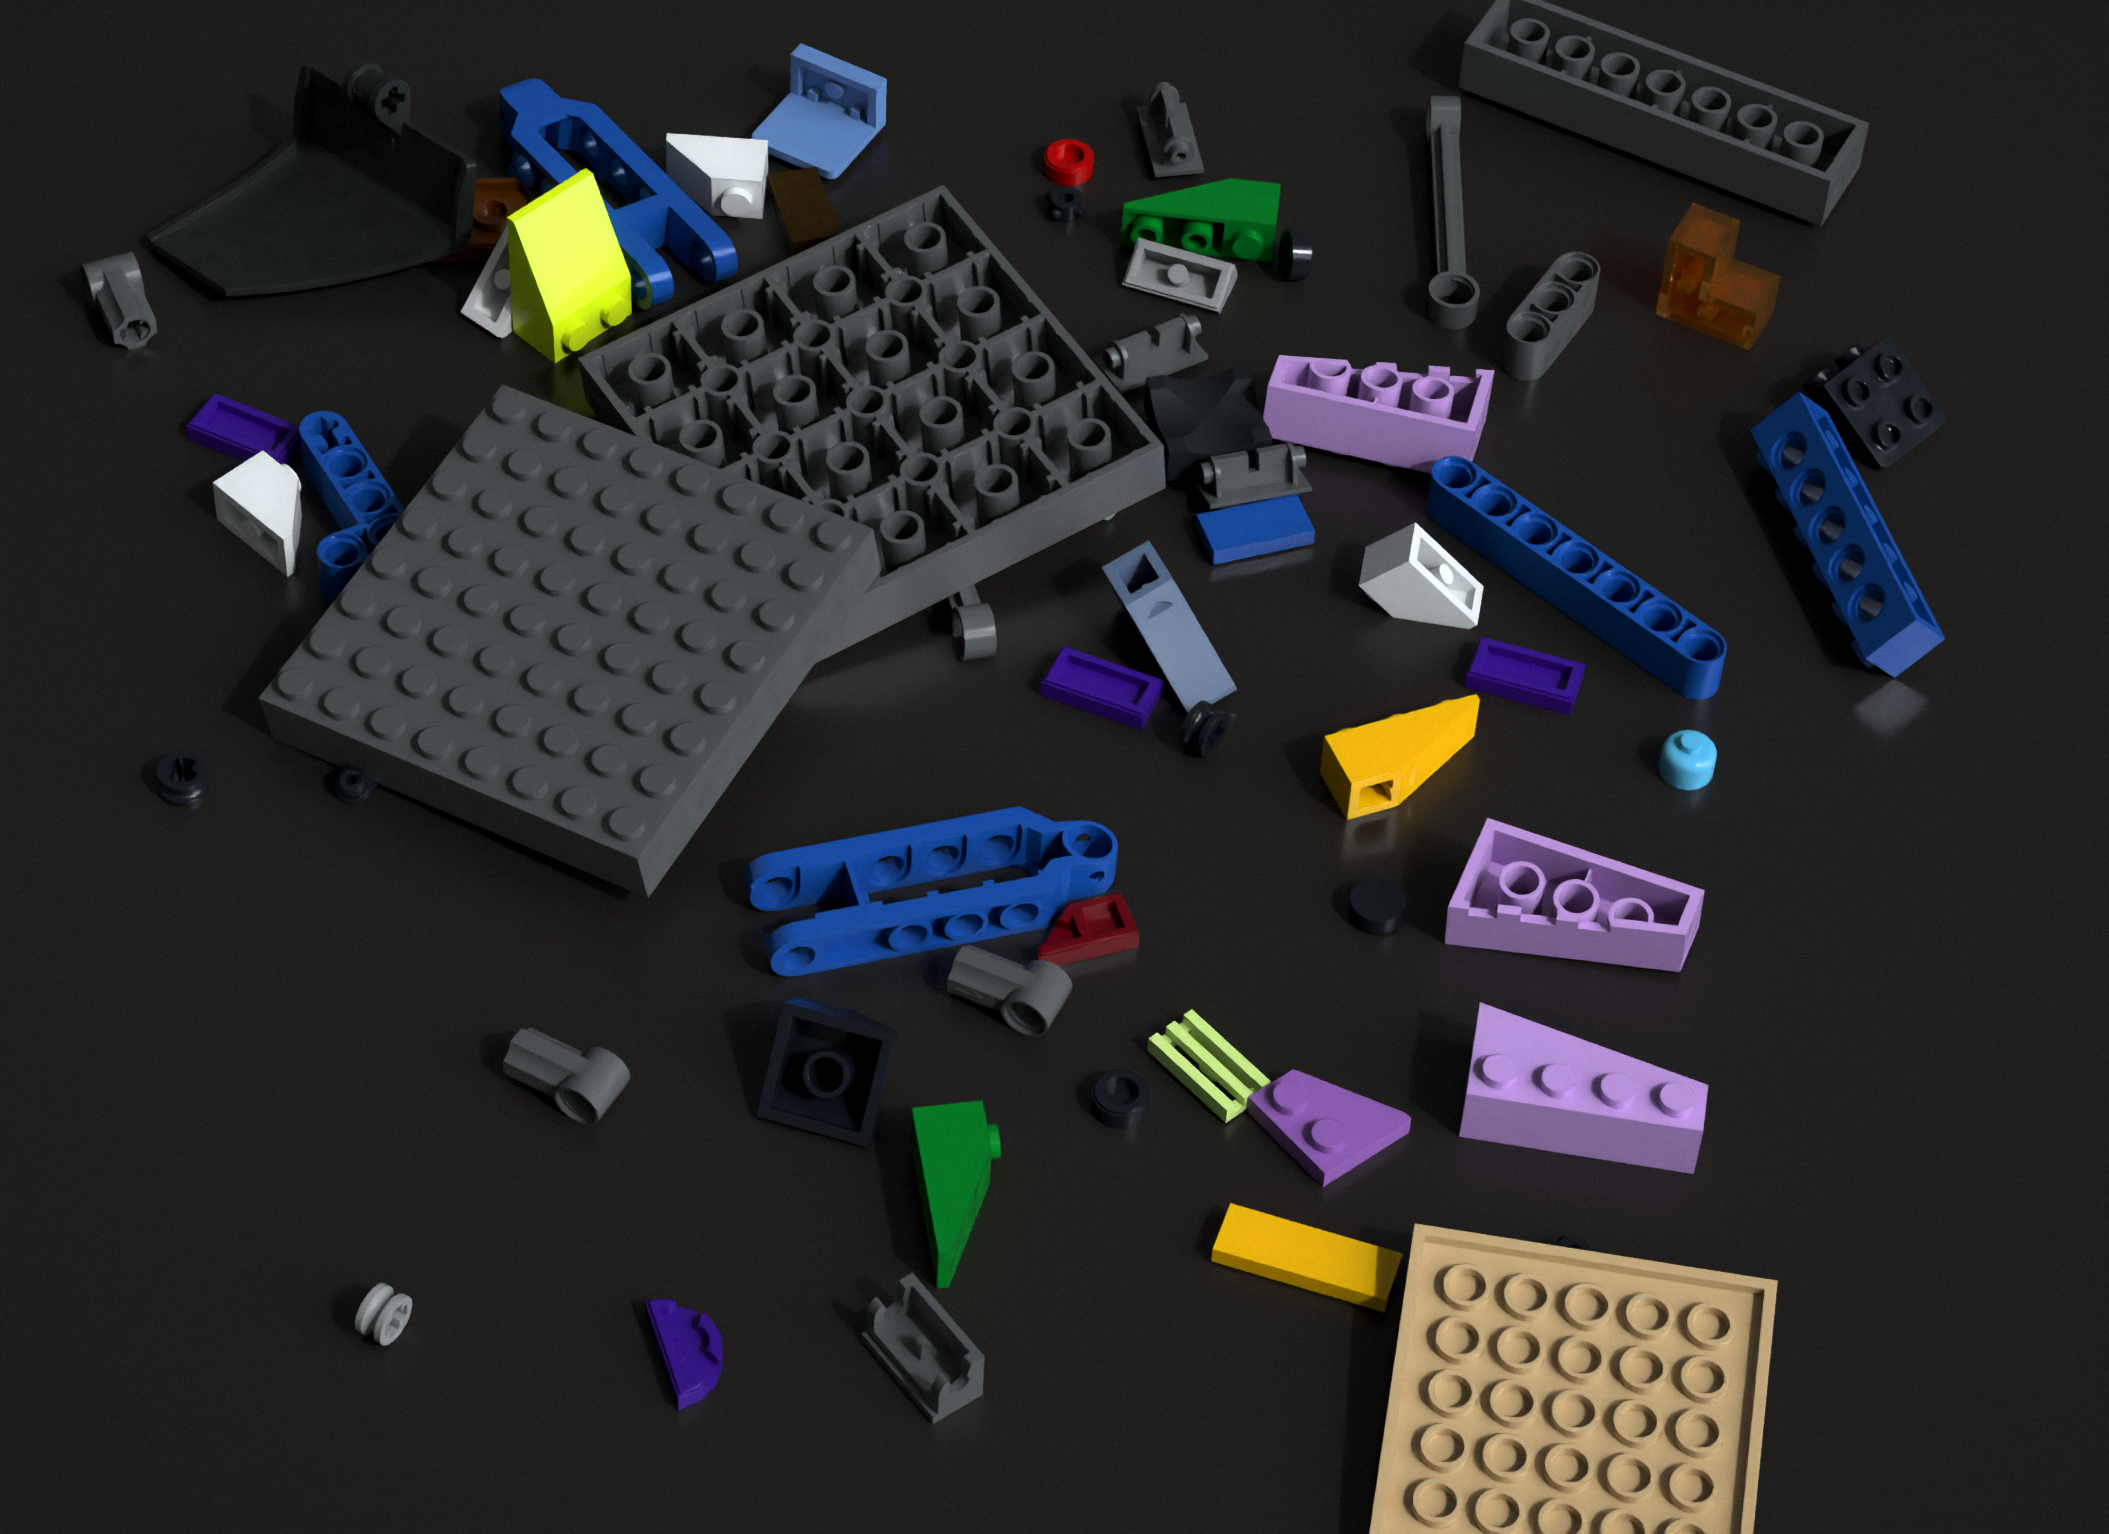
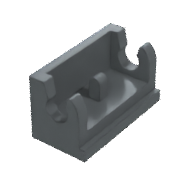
(924, 1350)

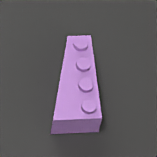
(1377, 410)
(1569, 904)
(1577, 1097)

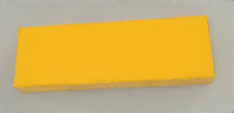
(1307, 1257)

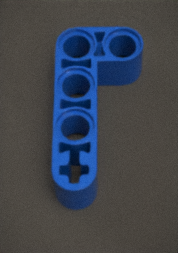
(352, 493)

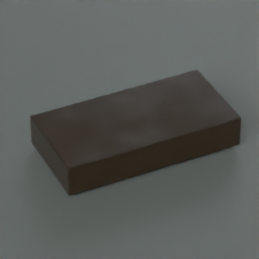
(802, 208)

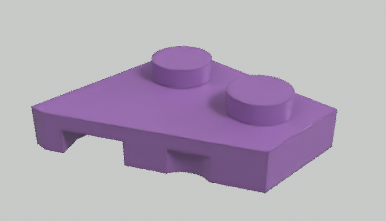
(1324, 1124)

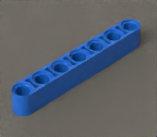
(1576, 578)

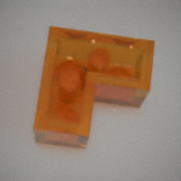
(1709, 287)

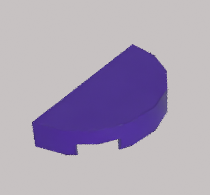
(688, 1349)

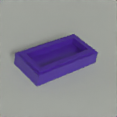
(243, 431)
(1525, 675)
(1102, 687)

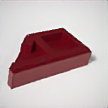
(1090, 931)

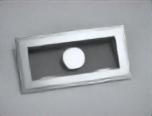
(1180, 275)

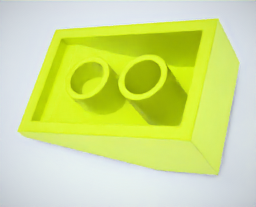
(566, 269)

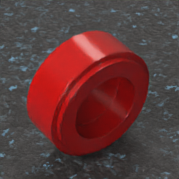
(1068, 162)

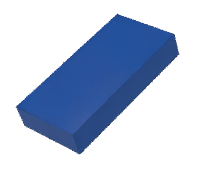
(1255, 529)

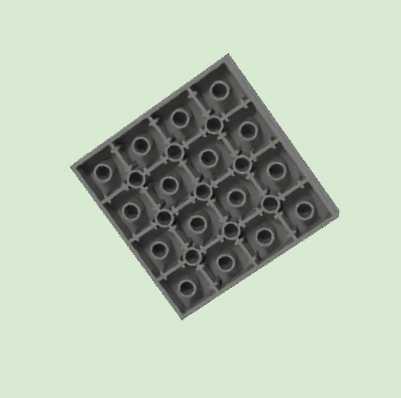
(898, 389)
(573, 638)

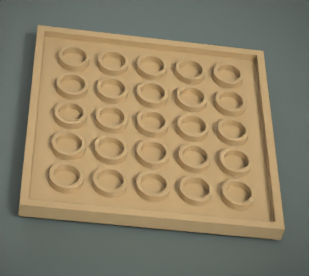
(1571, 1393)

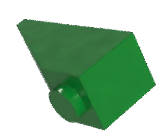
(952, 1169)

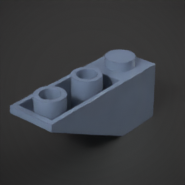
(1168, 627)

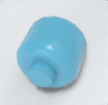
(1687, 760)

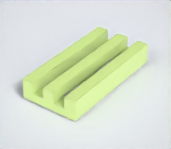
(1215, 1059)

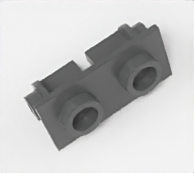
(1169, 134)
(1141, 356)
(1230, 482)

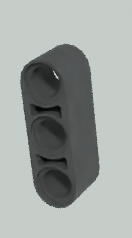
(1550, 316)

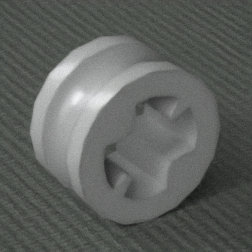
(383, 1314)

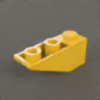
(1390, 758)

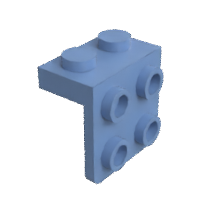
(827, 113)

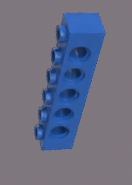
(1846, 536)

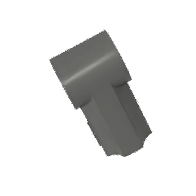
(118, 291)
(1023, 994)
(578, 1081)

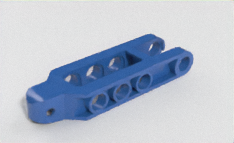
(655, 207)
(871, 932)

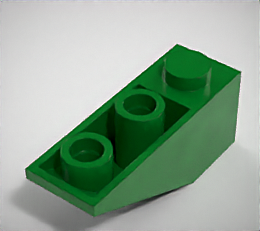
(1210, 219)

